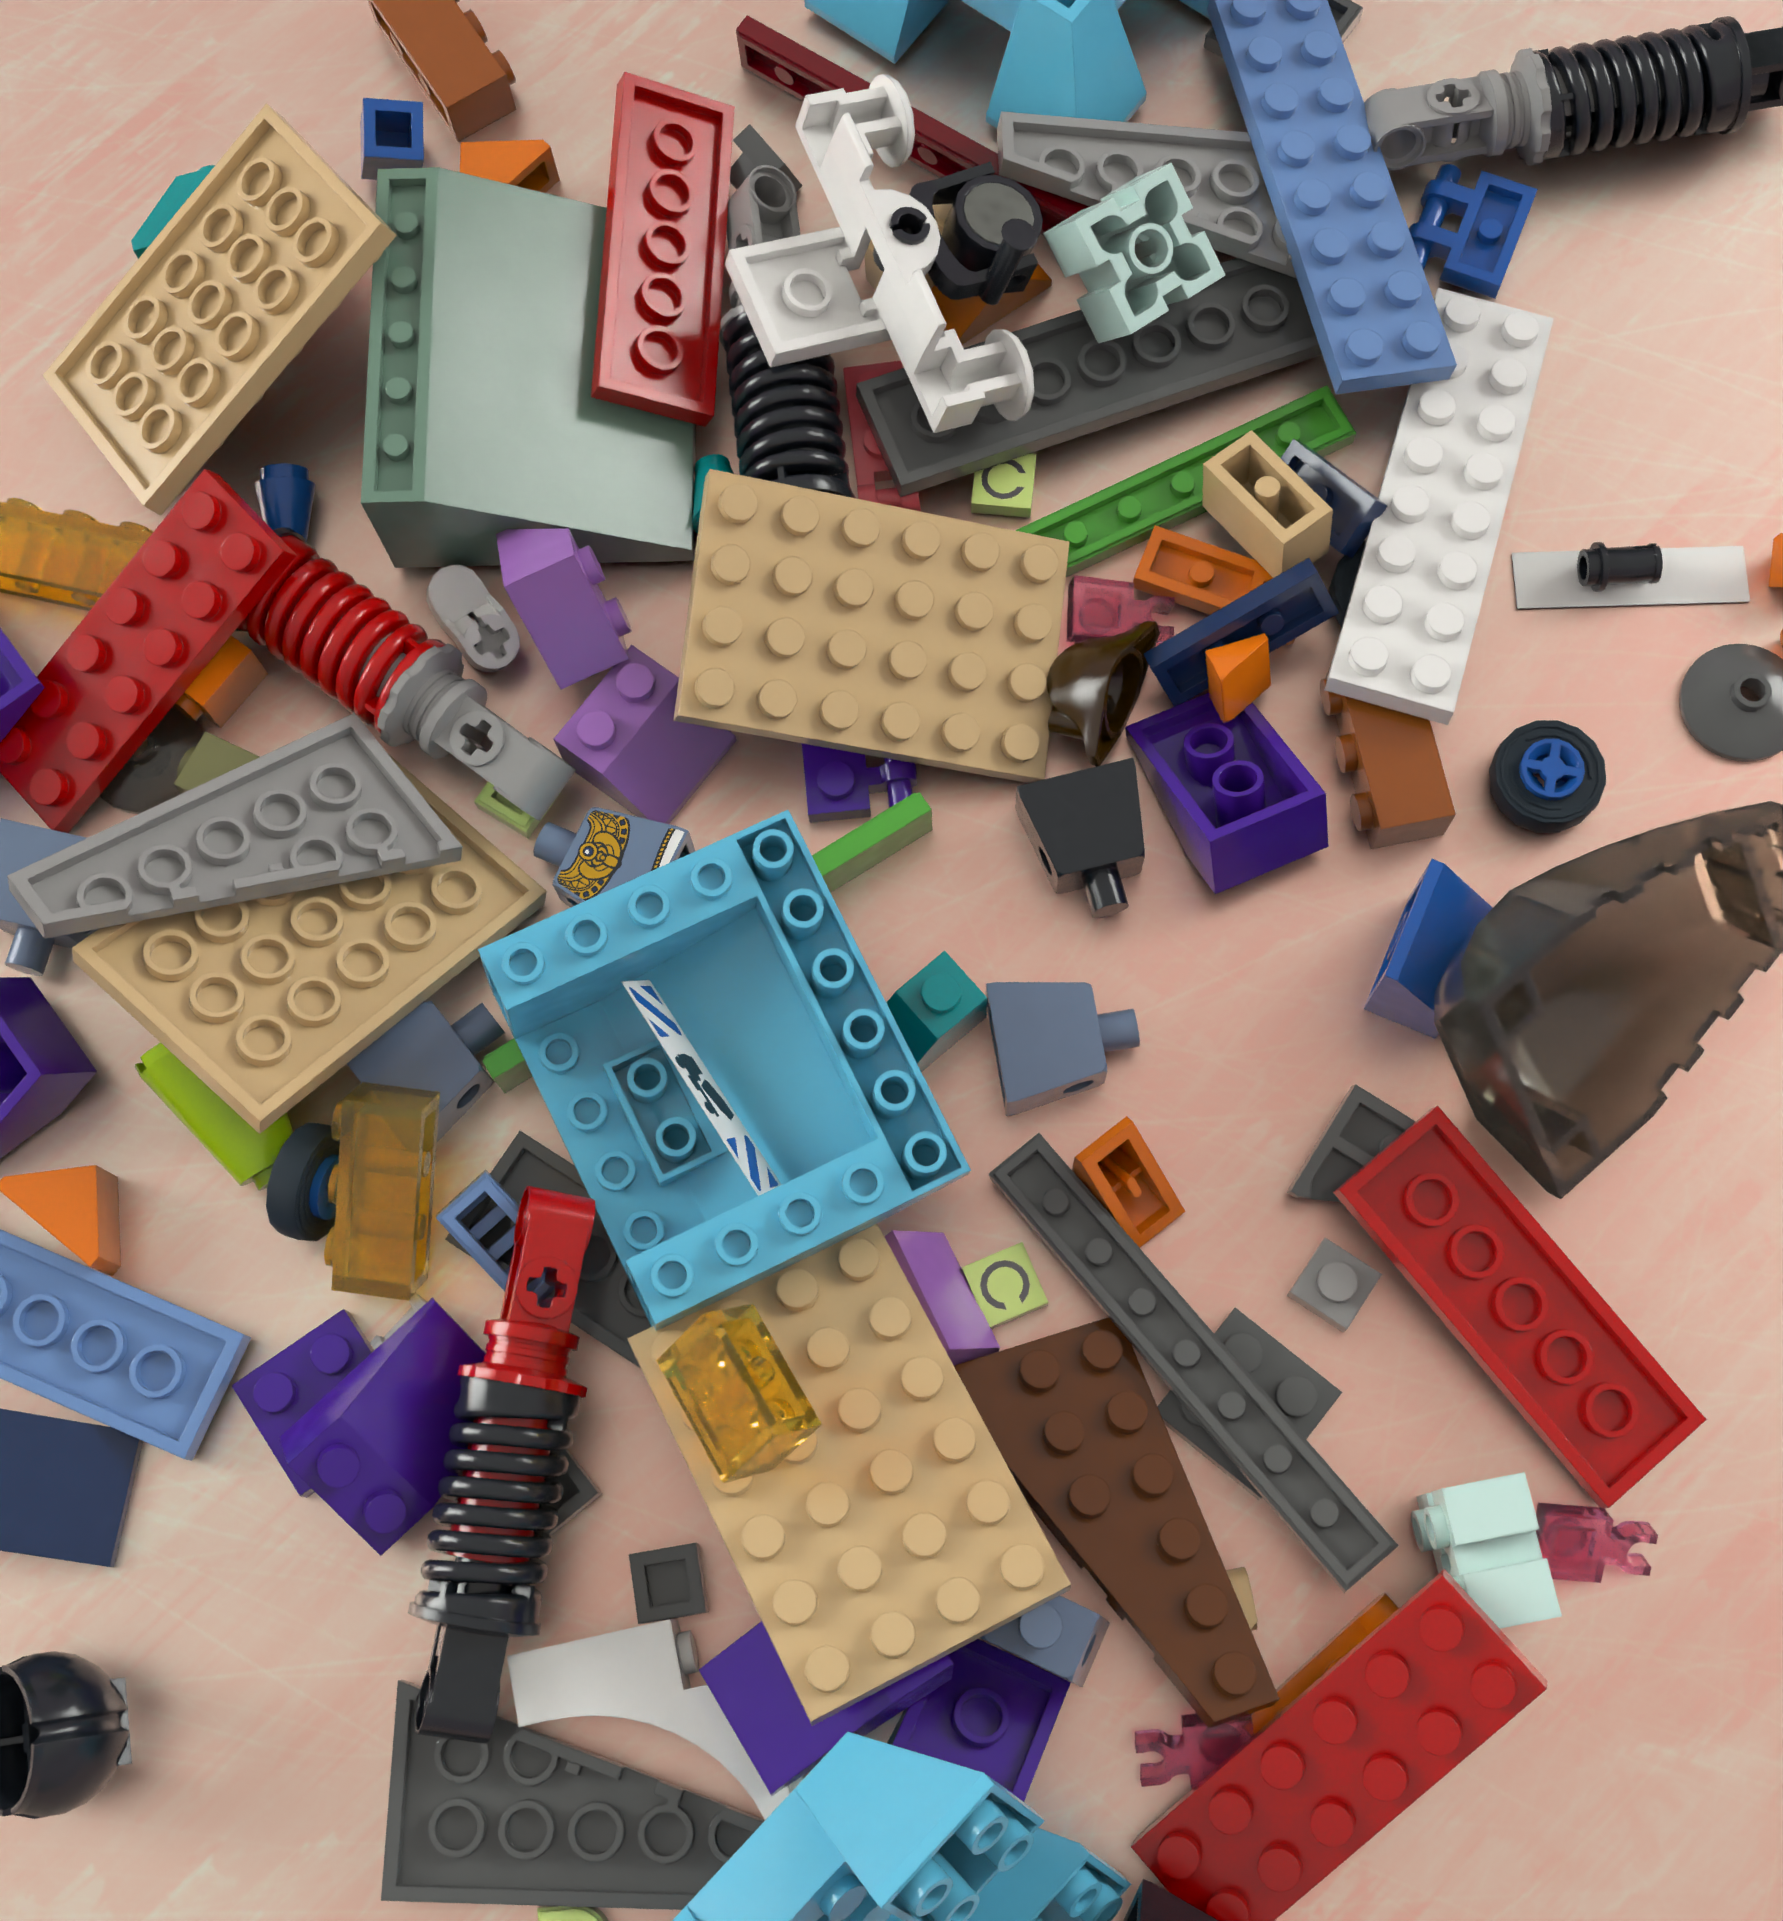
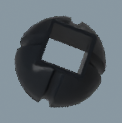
(58, 1733)

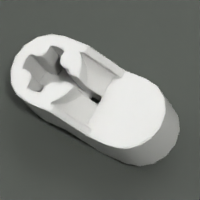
(459, 593)

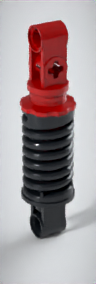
(497, 1526)

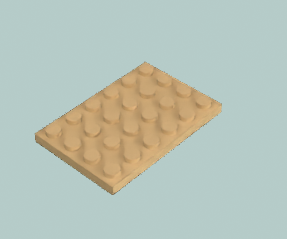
(216, 308)
(871, 628)
(301, 982)
(893, 1517)

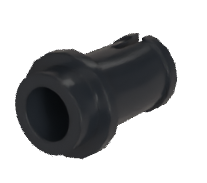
(1619, 565)

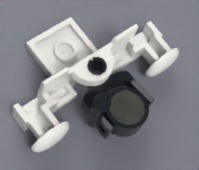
(801, 284)

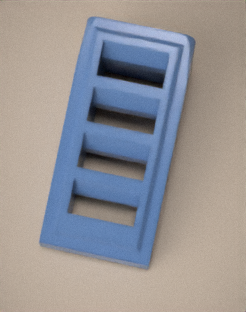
(469, 1239)

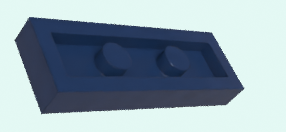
(1278, 608)

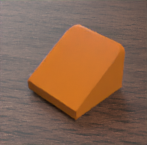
(1238, 674)

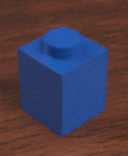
(390, 135)

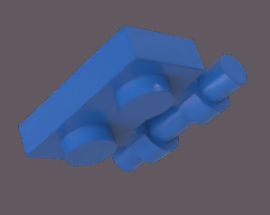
(1488, 232)

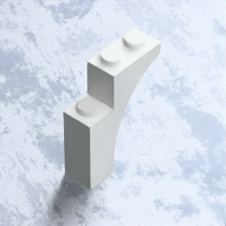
(639, 1678)

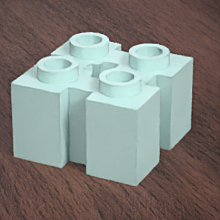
(1134, 254)
(1490, 1547)

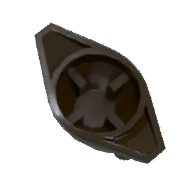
(1098, 686)

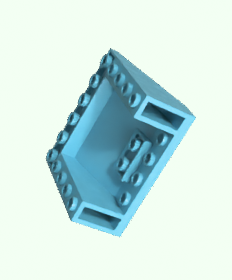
(787, 1028)

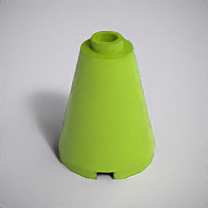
(212, 1121)

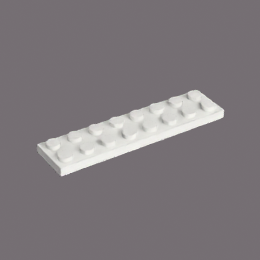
(1446, 504)

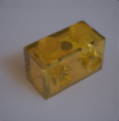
(736, 1398)

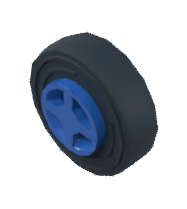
(1560, 756)
(299, 1184)

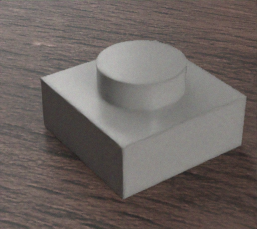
(1334, 1285)

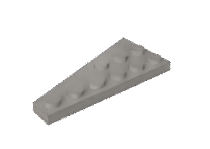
(1094, 157)
(276, 826)

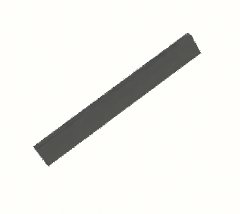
(1194, 1364)

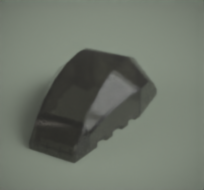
(1605, 980)

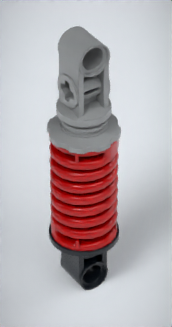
(395, 676)

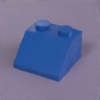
(1428, 934)

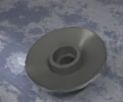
(1721, 715)

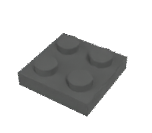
(1283, 1376)

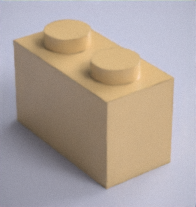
(1266, 505)

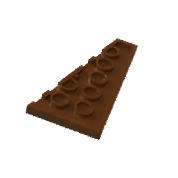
(1114, 1494)

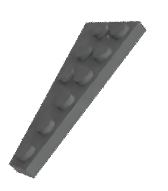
(543, 1824)

